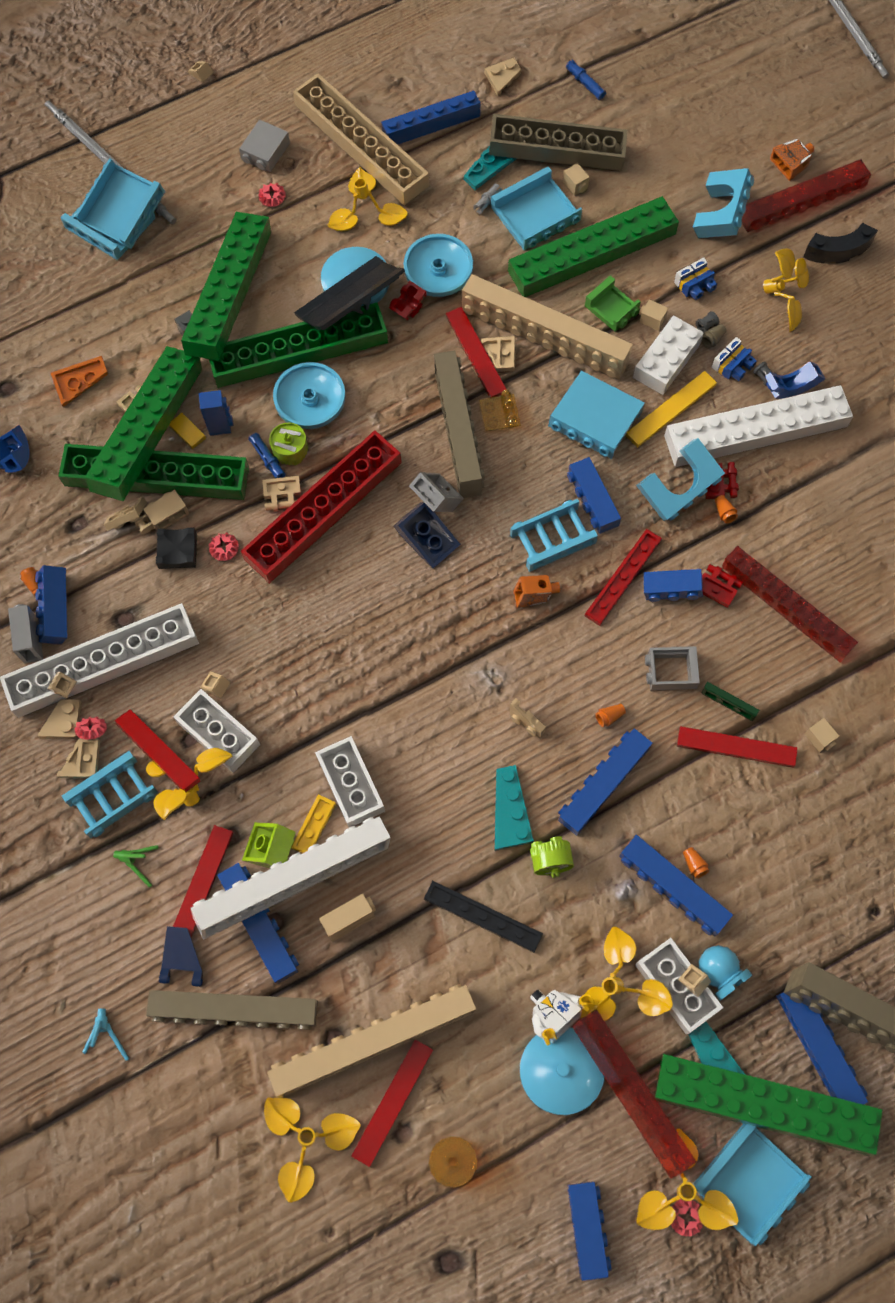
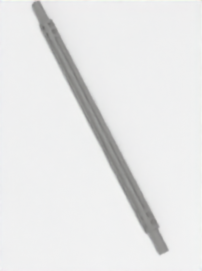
(860, 37)
(96, 149)

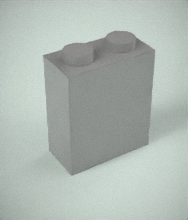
(264, 146)
(23, 634)

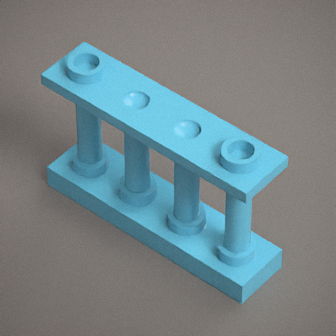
(553, 552)
(93, 785)

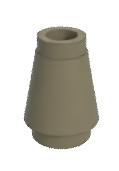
(712, 336)

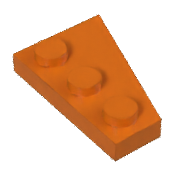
(76, 379)

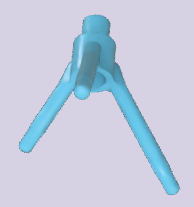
(102, 1025)

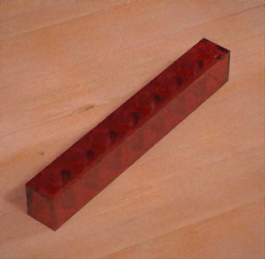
(805, 195)
(634, 1094)

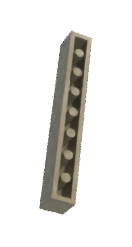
(232, 1008)

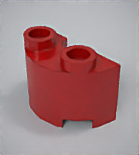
(409, 301)

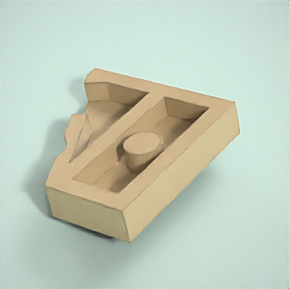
(501, 352)
(125, 514)
(527, 719)
(62, 720)

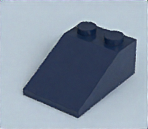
(427, 534)

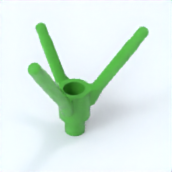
(129, 857)

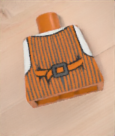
(792, 157)
(534, 590)

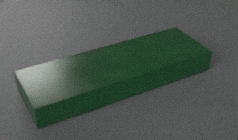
(730, 701)

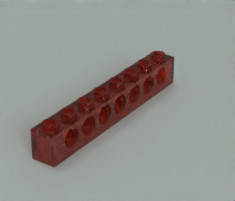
(789, 604)

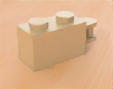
(162, 513)

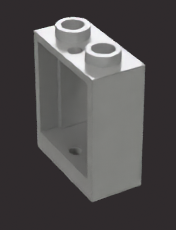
(434, 493)
(689, 653)

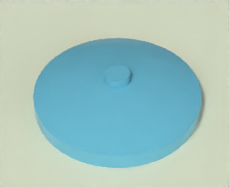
(344, 263)
(438, 264)
(309, 395)
(560, 1075)

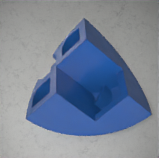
(14, 450)

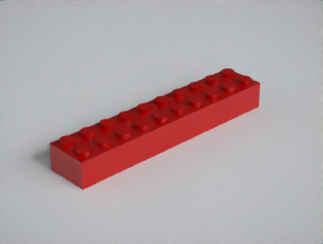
(321, 506)

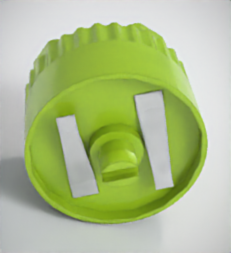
(288, 443)
(551, 857)

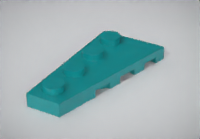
(486, 168)
(511, 816)
(711, 1049)

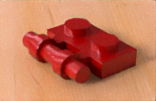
(720, 488)
(718, 590)

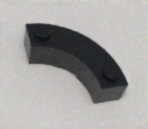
(840, 248)

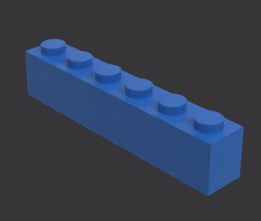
(432, 118)
(604, 782)
(675, 885)
(263, 932)
(823, 1051)

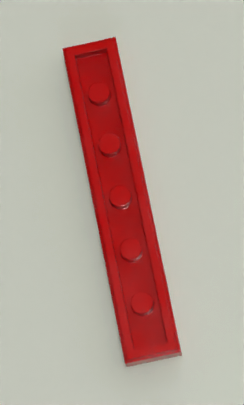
(475, 352)
(623, 577)
(737, 747)
(157, 750)
(204, 876)
(392, 1103)

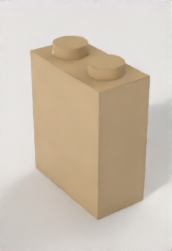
(348, 917)

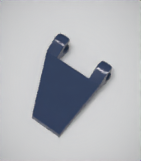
(180, 955)

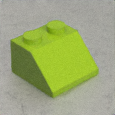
(268, 844)

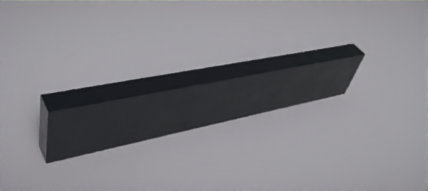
(483, 916)

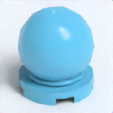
(723, 969)

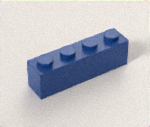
(594, 495)
(51, 604)
(588, 1230)

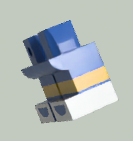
(694, 278)
(731, 360)

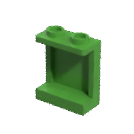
(611, 304)

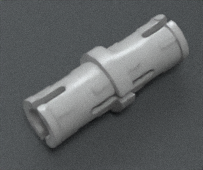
(486, 199)

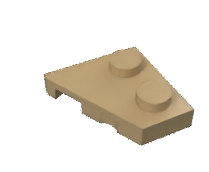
(502, 74)
(82, 760)

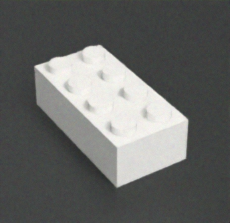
(668, 355)
(216, 729)
(350, 781)
(667, 965)

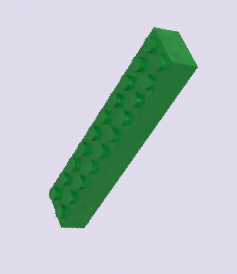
(592, 246)
(226, 286)
(297, 344)
(143, 424)
(167, 471)
(769, 1105)

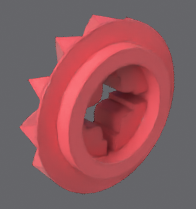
(265, 198)
(231, 548)
(98, 728)
(692, 1228)

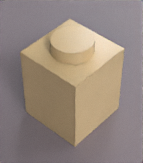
(576, 179)
(653, 315)
(822, 735)

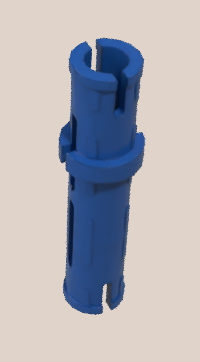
(581, 75)
(270, 461)

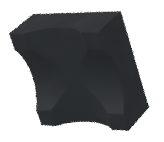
(176, 548)

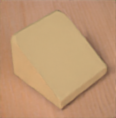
(200, 71)
(215, 684)
(62, 685)
(695, 980)

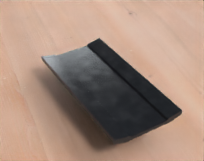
(349, 294)

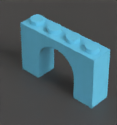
(729, 219)
(705, 472)

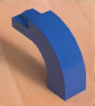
(795, 382)

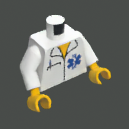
(556, 1013)

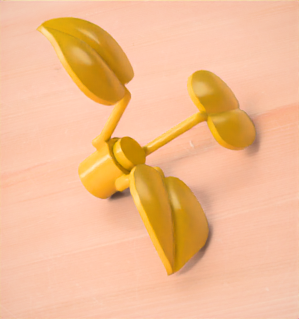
(361, 186)
(776, 285)
(170, 800)
(653, 997)
(338, 1131)
(714, 1213)

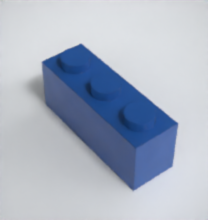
(216, 412)
(673, 585)

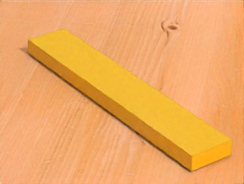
(671, 409)

